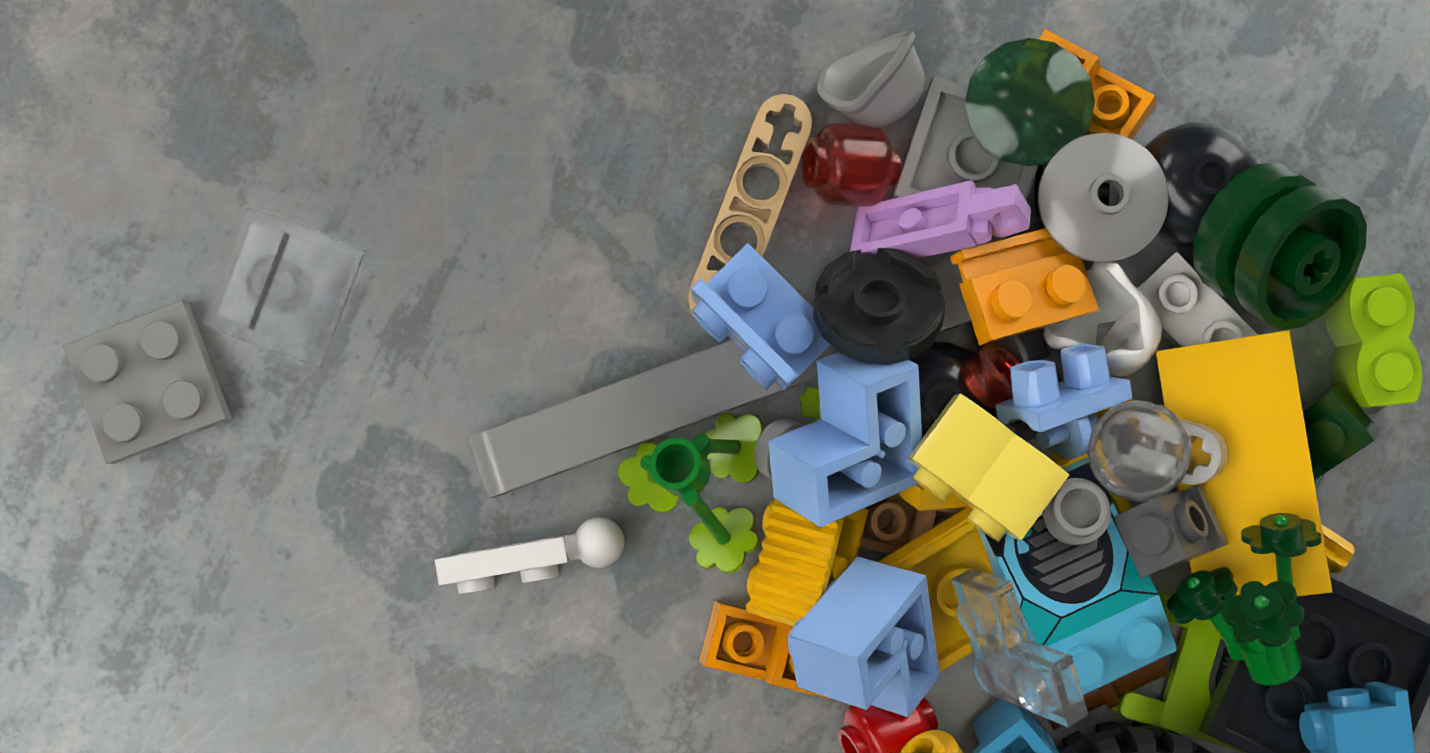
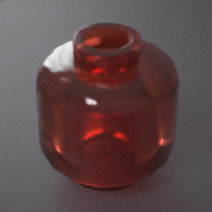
(850, 164)

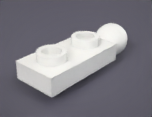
(1189, 308)
(596, 543)

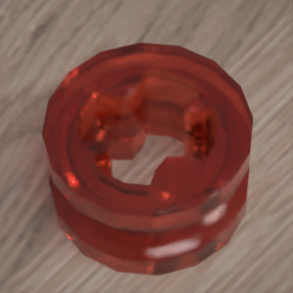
(990, 374)

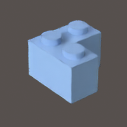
(857, 445)
(868, 639)

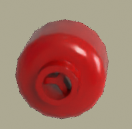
(882, 730)

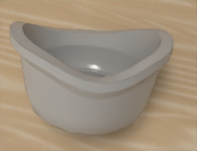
(875, 82)

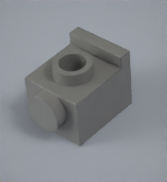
(1170, 530)

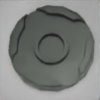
(879, 306)

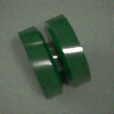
(1279, 245)

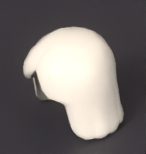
(1136, 328)

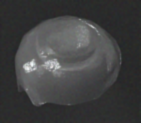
(1139, 450)

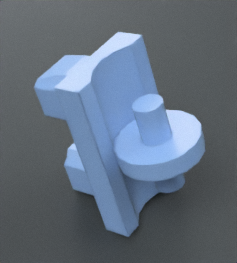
(1065, 409)

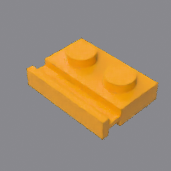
(1022, 285)

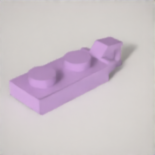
(941, 220)

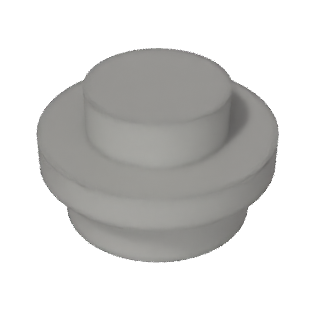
(1077, 512)

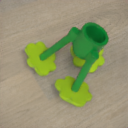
(682, 470)

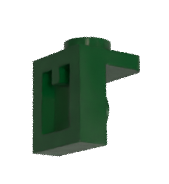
(1335, 429)

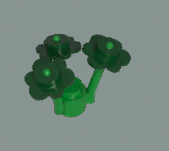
(1262, 616)

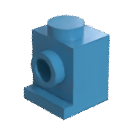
(1359, 721)
(1010, 730)

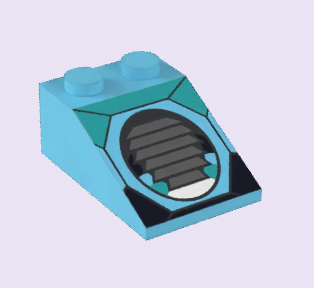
(1084, 597)

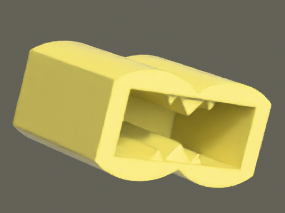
(986, 468)

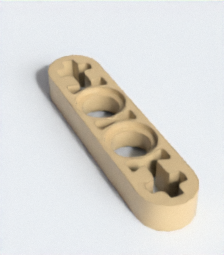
(737, 204)

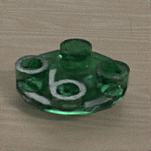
(1029, 101)

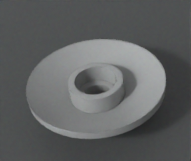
(1077, 216)

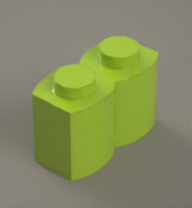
(1372, 340)

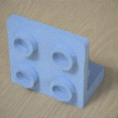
(761, 316)

